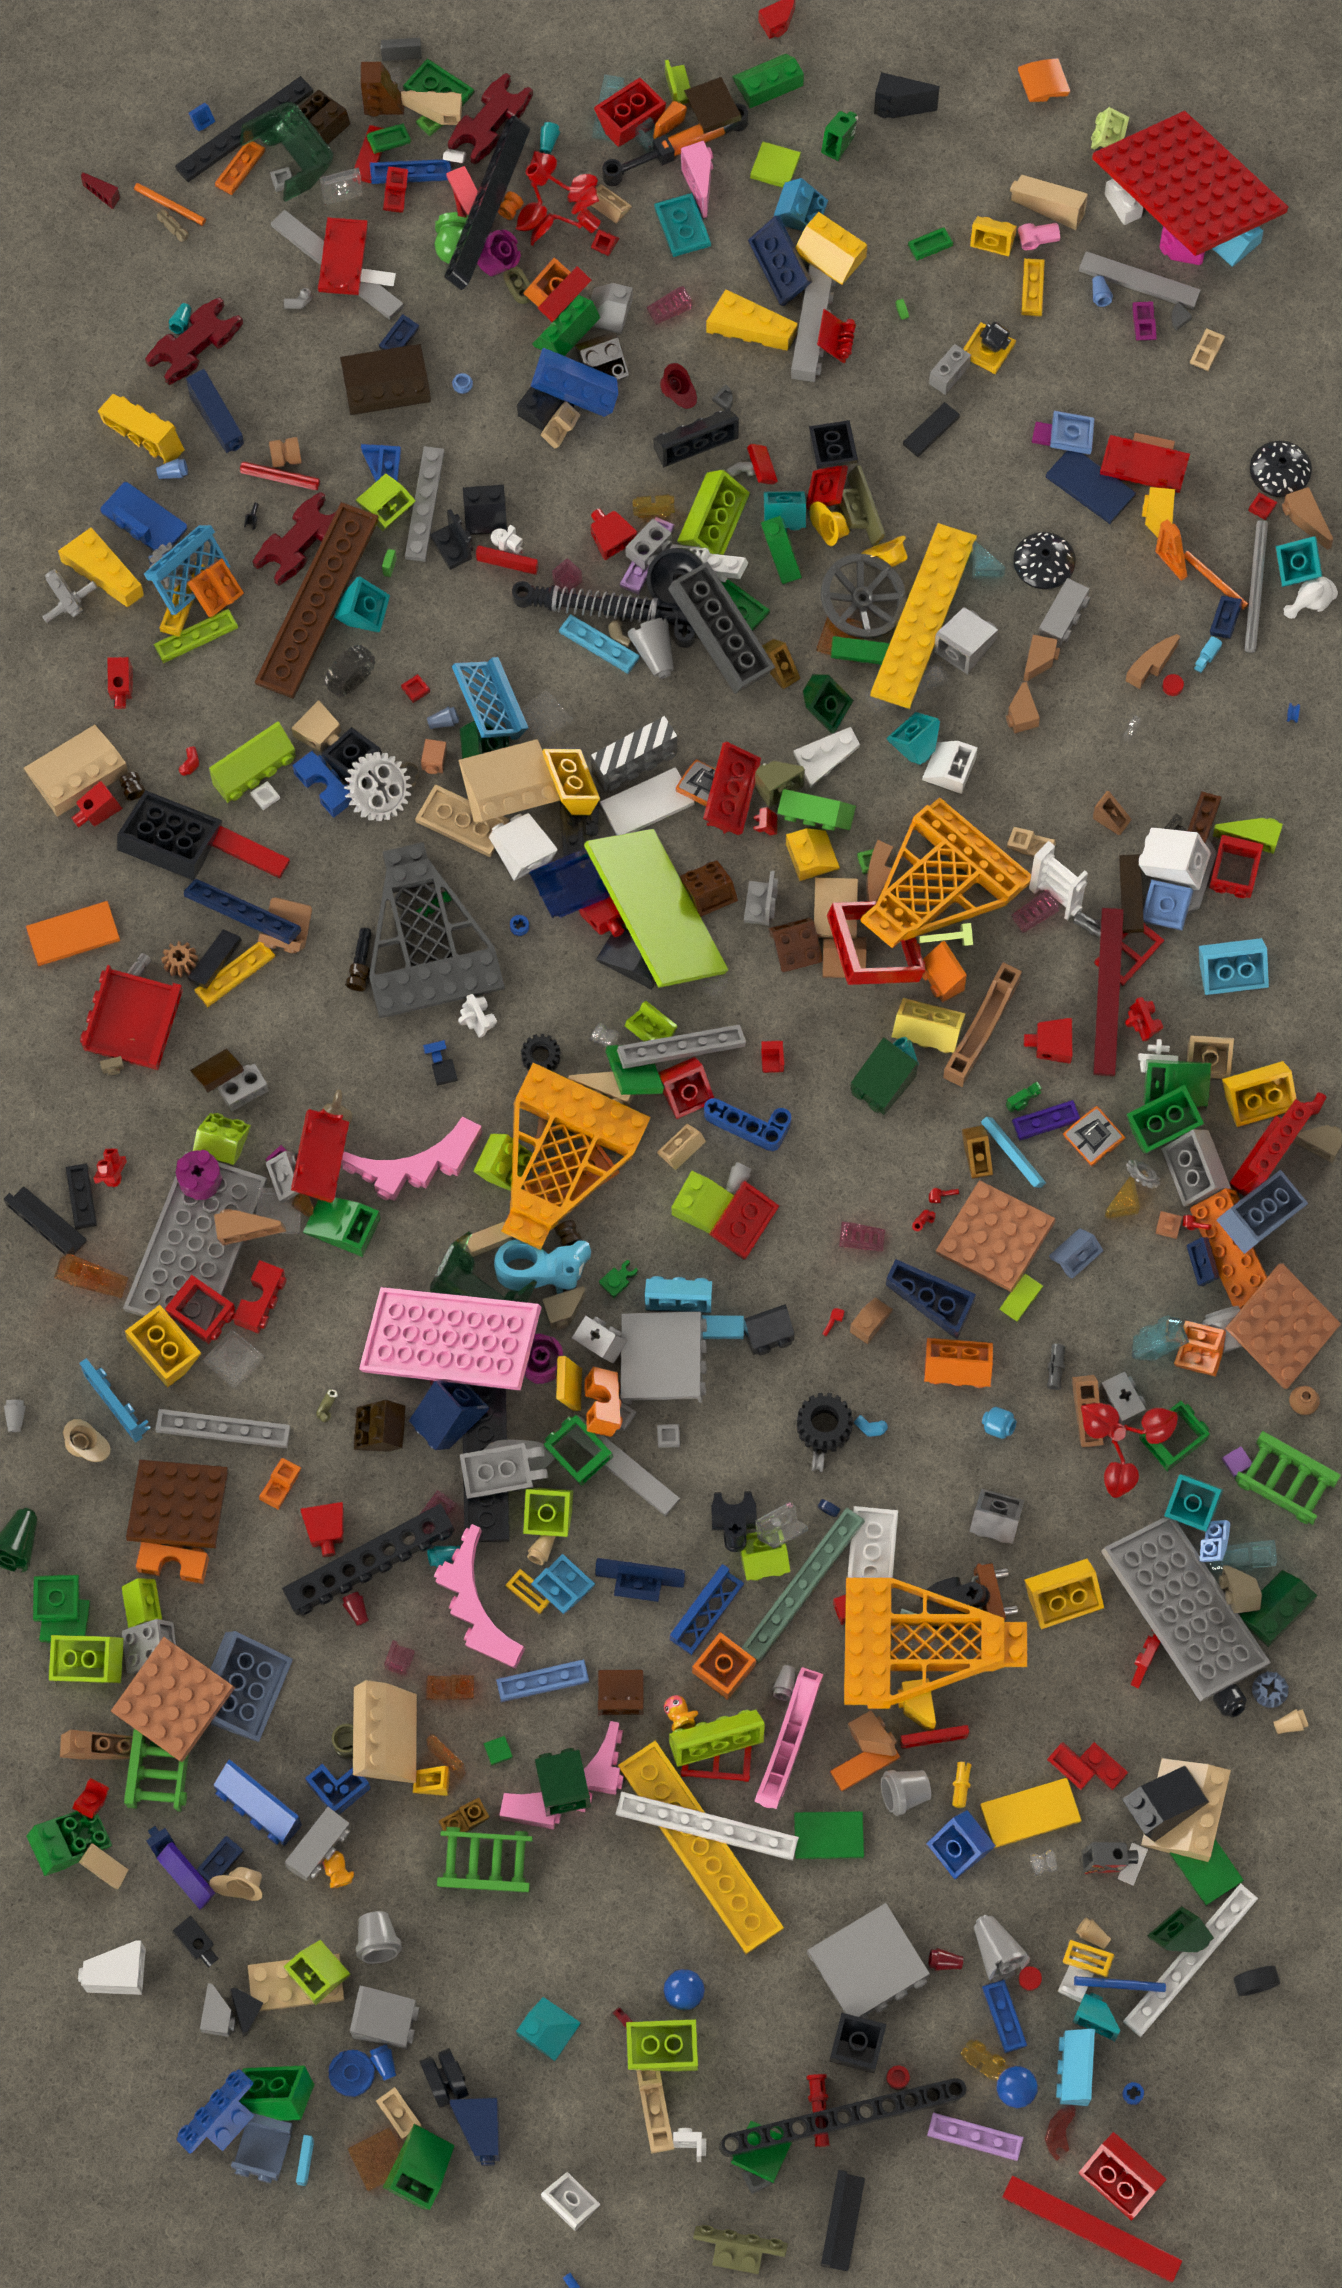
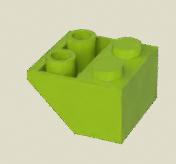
(387, 500)
(222, 1137)
(496, 1160)
(316, 1971)

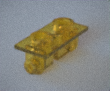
(646, 508)
(977, 2052)

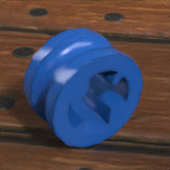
(1293, 712)
(522, 930)
(1128, 2087)

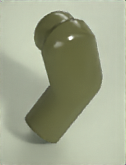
(326, 1404)

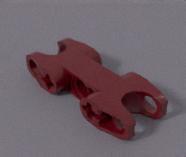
(497, 108)
(204, 331)
(290, 548)

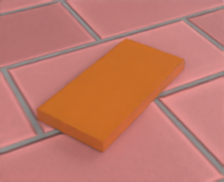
(72, 933)
(597, 1158)

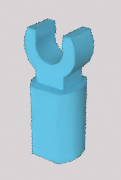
(1208, 653)

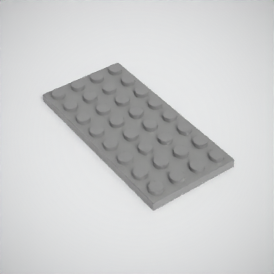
(188, 1245)
(1185, 1607)

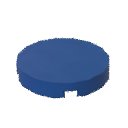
(354, 2079)

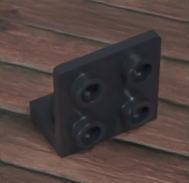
(453, 542)

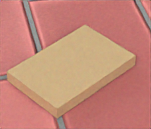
(833, 891)

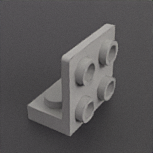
(761, 901)
(281, 1172)
(142, 1640)

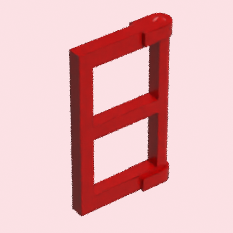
(1140, 960)
(719, 1775)

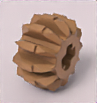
(171, 959)

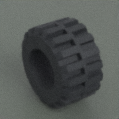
(831, 1406)

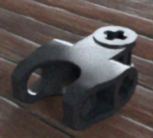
(734, 1520)
(964, 1593)

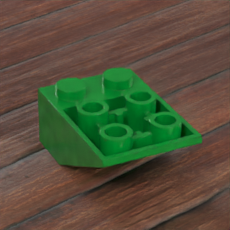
(1168, 1075)
(343, 1224)
(65, 1840)
(420, 2168)

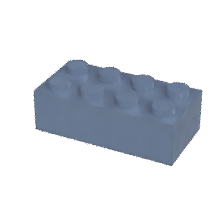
(1262, 1211)

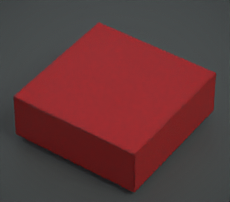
(1262, 506)
(415, 688)

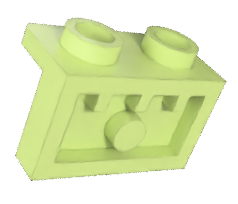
(1109, 129)

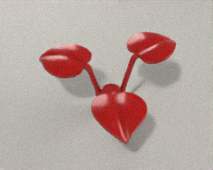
(539, 172)
(585, 217)
(1103, 1420)

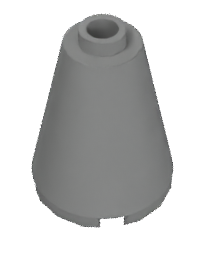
(654, 646)
(998, 1949)

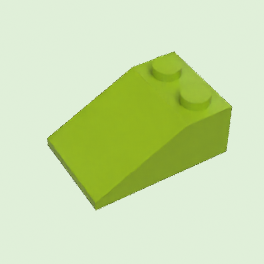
(701, 1202)
(86, 1659)
(662, 2045)

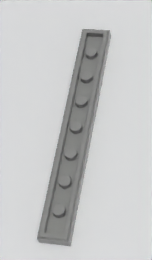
(313, 246)

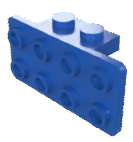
(142, 517)
(221, 2117)

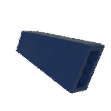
(214, 411)

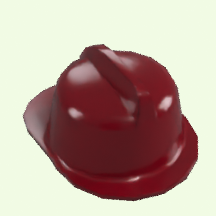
(678, 386)

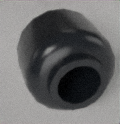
(995, 337)
(1230, 1701)

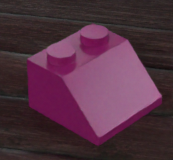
(1176, 250)

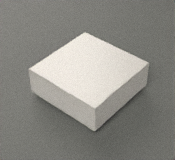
(454, 155)
(265, 795)

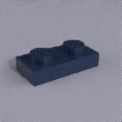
(399, 334)
(1226, 617)
(1203, 1261)
(220, 1859)

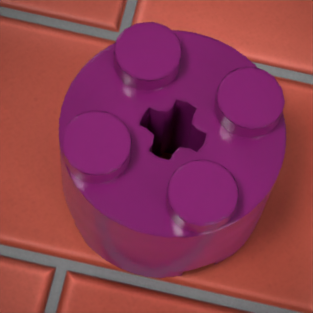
(499, 253)
(198, 1163)
(546, 1370)

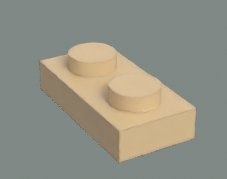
(398, 2112)

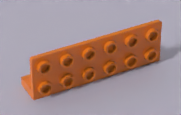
(1238, 1271)

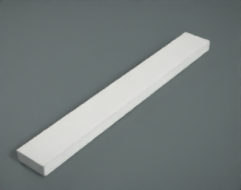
(707, 1826)
(1189, 1962)

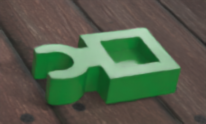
(1021, 1098)
(616, 1281)

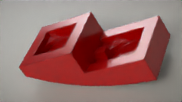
(395, 189)

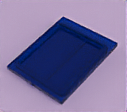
(569, 884)

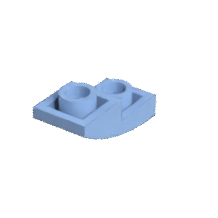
(1215, 1541)

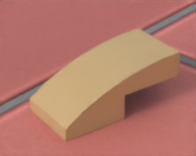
(1207, 349)
(560, 424)
(1027, 842)

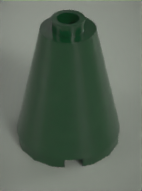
(18, 1540)

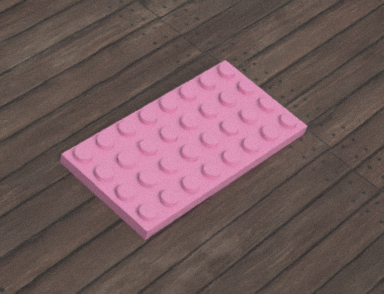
(450, 1338)

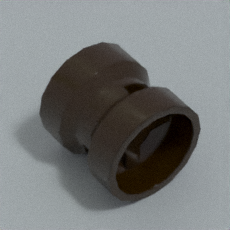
(132, 786)
(357, 977)
(567, 1233)

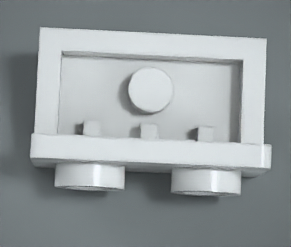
(687, 2139)

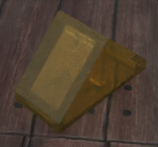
(1125, 1202)

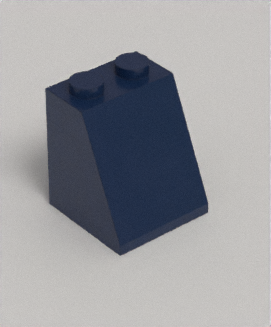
(447, 1413)
(480, 2127)

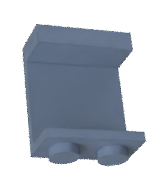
(263, 2148)

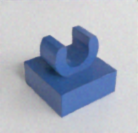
(201, 117)
(434, 1049)

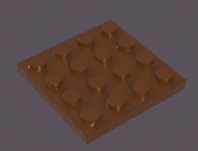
(177, 1504)

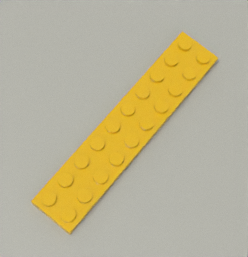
(923, 616)
(707, 1860)

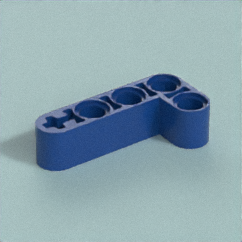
(746, 1120)

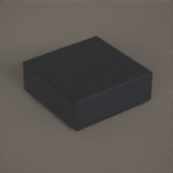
(444, 1072)

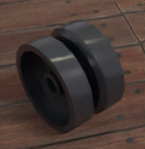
(446, 2077)

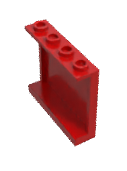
(128, 1010)
(1270, 1148)

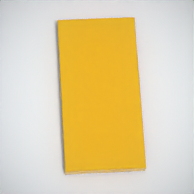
(1030, 1812)

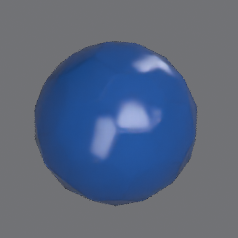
(684, 1989)
(1017, 2087)

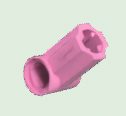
(1032, 236)

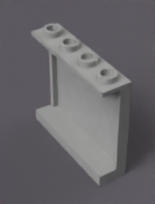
(663, 1356)
(869, 1963)

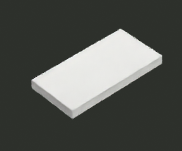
(645, 803)
(874, 1544)

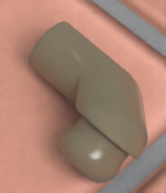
(616, 633)

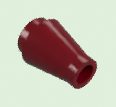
(355, 1607)
(944, 1960)

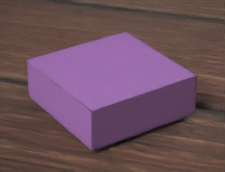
(1237, 1461)

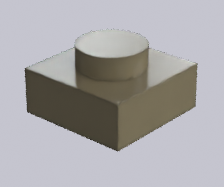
(112, 1066)

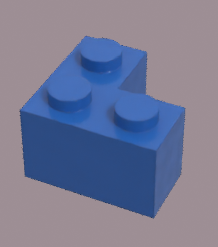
(337, 1793)

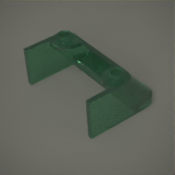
(291, 128)
(456, 1276)

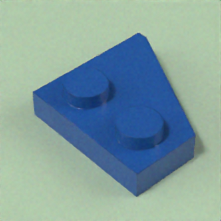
(382, 460)

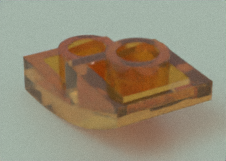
(450, 1687)

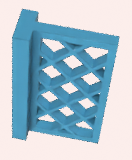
(175, 557)
(501, 695)

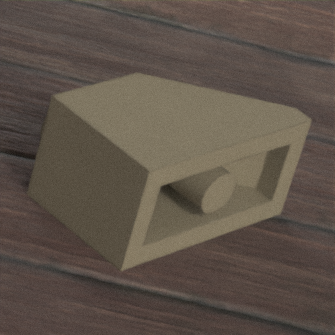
(1322, 1141)
(563, 1307)

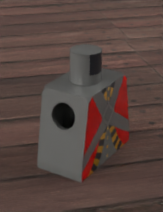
(1107, 1857)

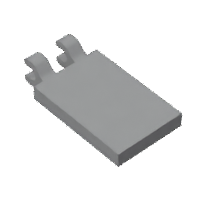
(500, 1470)

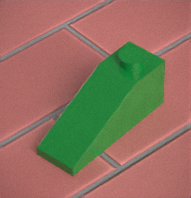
(781, 549)

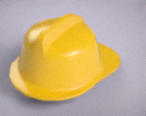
(828, 523)
(891, 552)

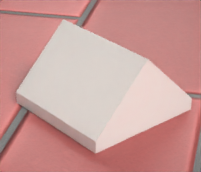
(570, 2201)

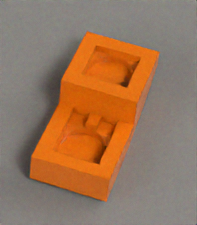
(280, 1483)

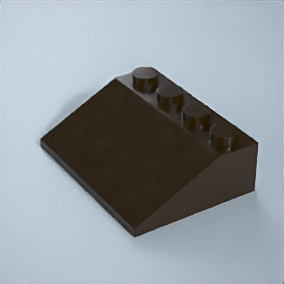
(385, 379)

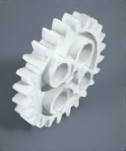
(392, 776)

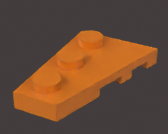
(1170, 548)

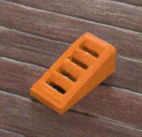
(670, 119)

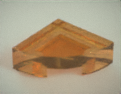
(303, 1204)

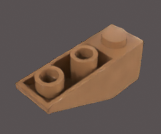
(94, 1745)

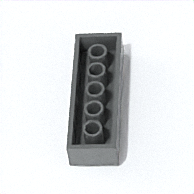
(721, 627)

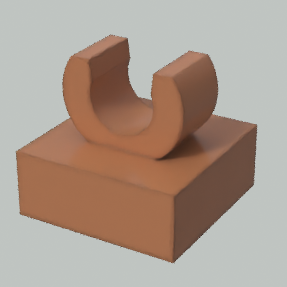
(1168, 1225)

